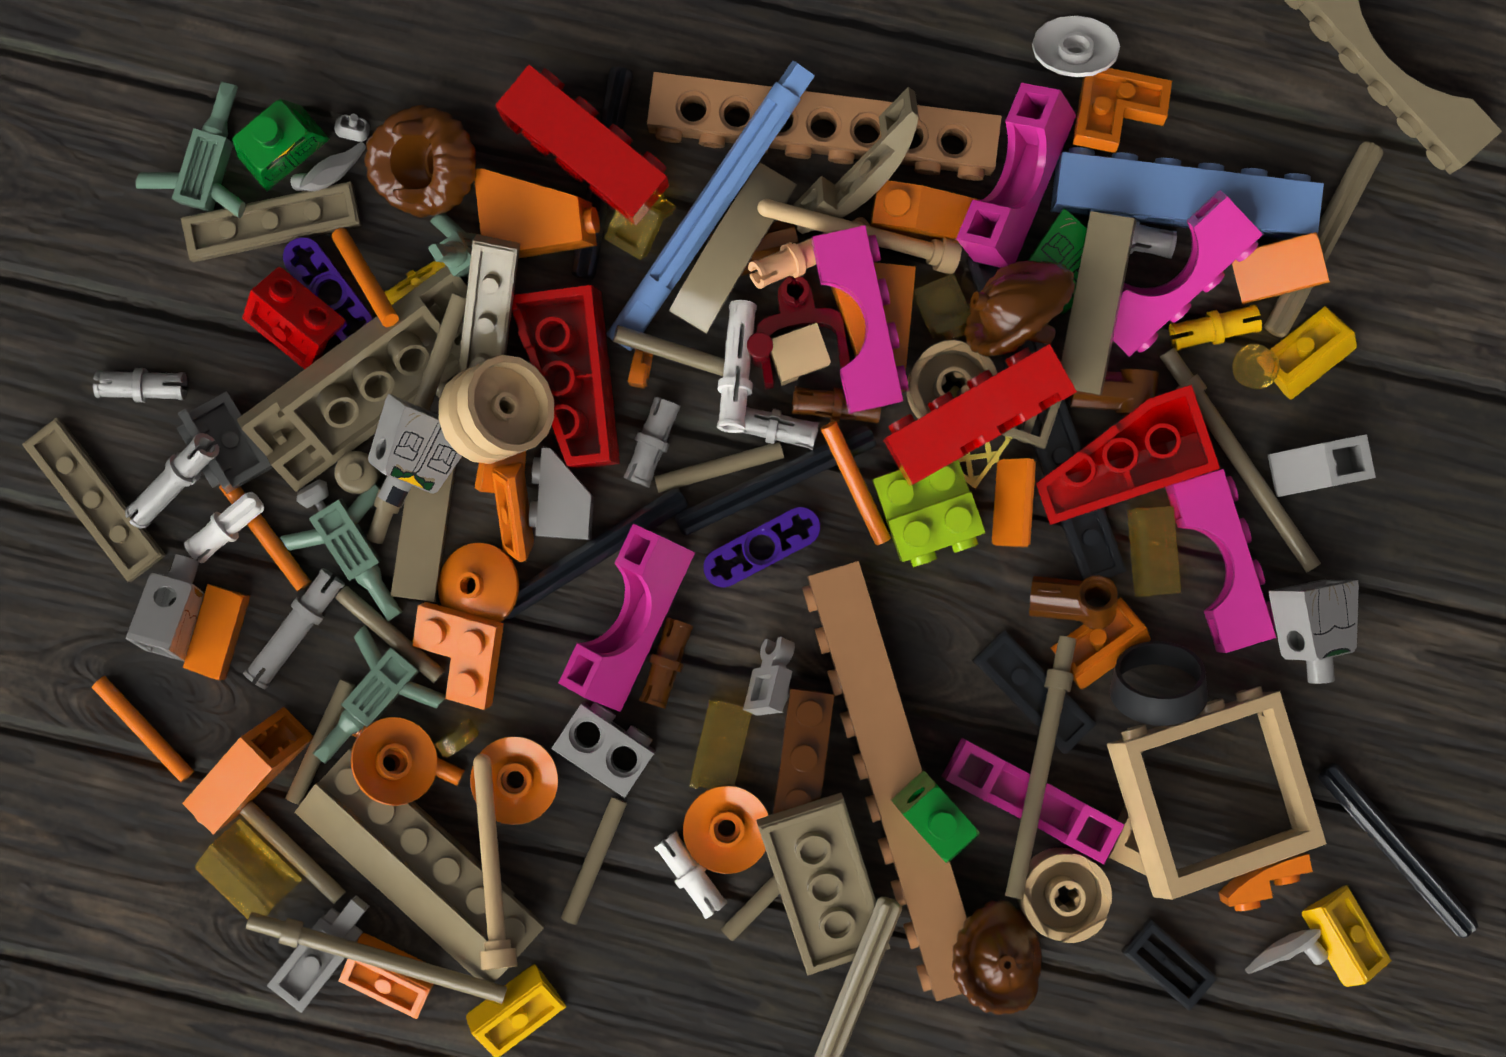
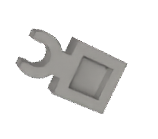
(770, 683)

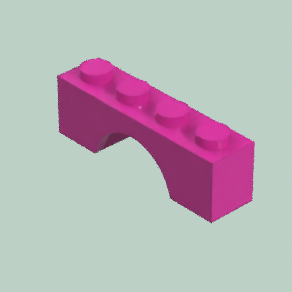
(1036, 135)
(1218, 238)
(847, 263)
(1239, 613)
(610, 664)
(1006, 788)

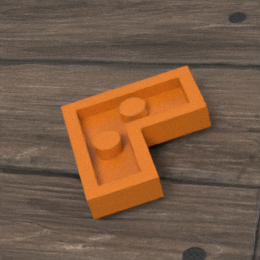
(1115, 96)
(470, 643)

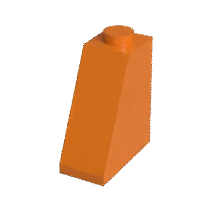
(533, 215)
(900, 286)
(247, 769)

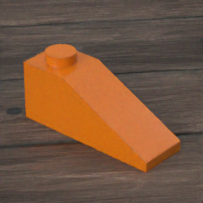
(919, 211)

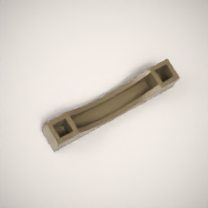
(1445, 124)

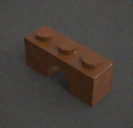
(803, 748)

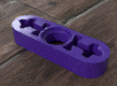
(320, 260)
(785, 523)

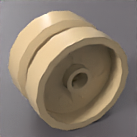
(496, 409)

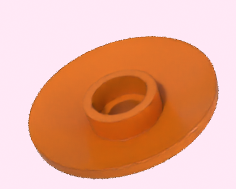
(494, 578)
(413, 757)
(540, 776)
(724, 852)

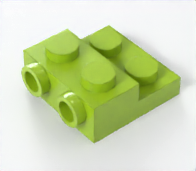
(929, 513)

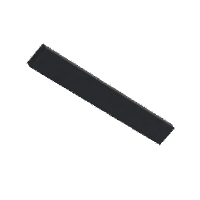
(1089, 533)

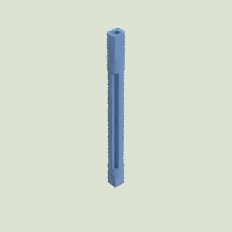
(714, 200)

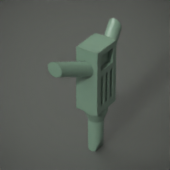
(204, 163)
(455, 249)
(341, 533)
(387, 680)

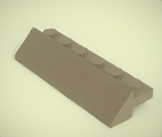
(343, 393)
(414, 867)

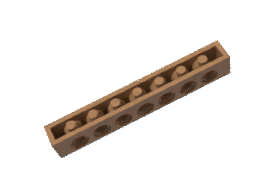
(674, 92)

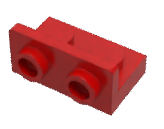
(291, 317)

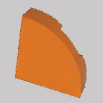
(640, 369)

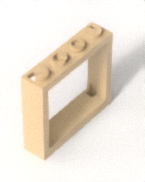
(1144, 814)

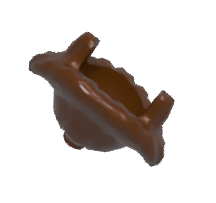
(421, 161)
(1018, 306)
(998, 959)

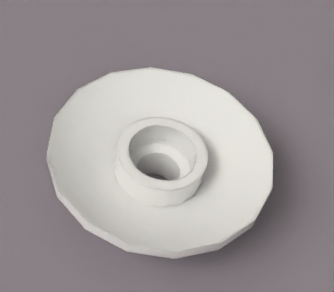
(1076, 46)

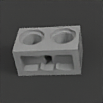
(598, 758)

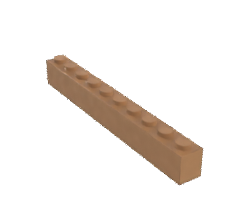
(890, 764)

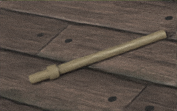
(424, 399)
(1242, 461)
(1058, 683)
(293, 933)

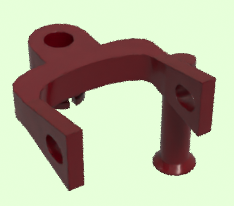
(793, 315)

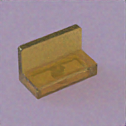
(1154, 551)
(720, 745)
(247, 871)

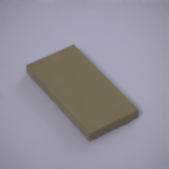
(820, 880)

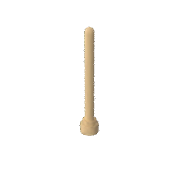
(941, 254)
(497, 950)

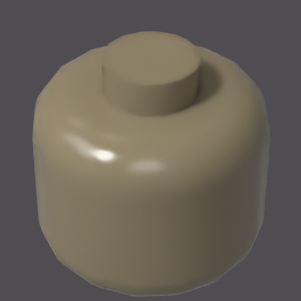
(355, 473)

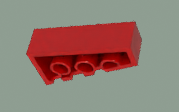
(583, 143)
(570, 349)
(979, 414)

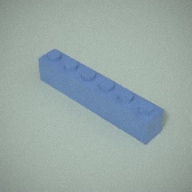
(1172, 193)

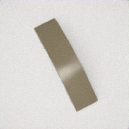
(872, 169)
(730, 249)

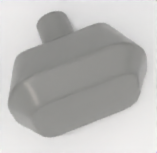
(352, 127)
(313, 495)

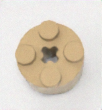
(940, 361)
(1088, 900)

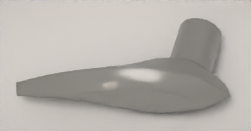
(328, 170)
(1289, 947)

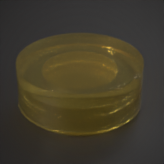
(1255, 366)
(457, 738)

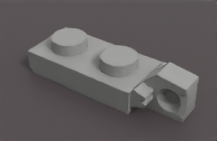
(310, 968)

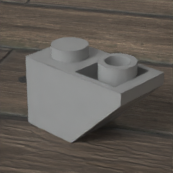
(1321, 465)
(563, 501)

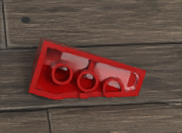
(1141, 453)

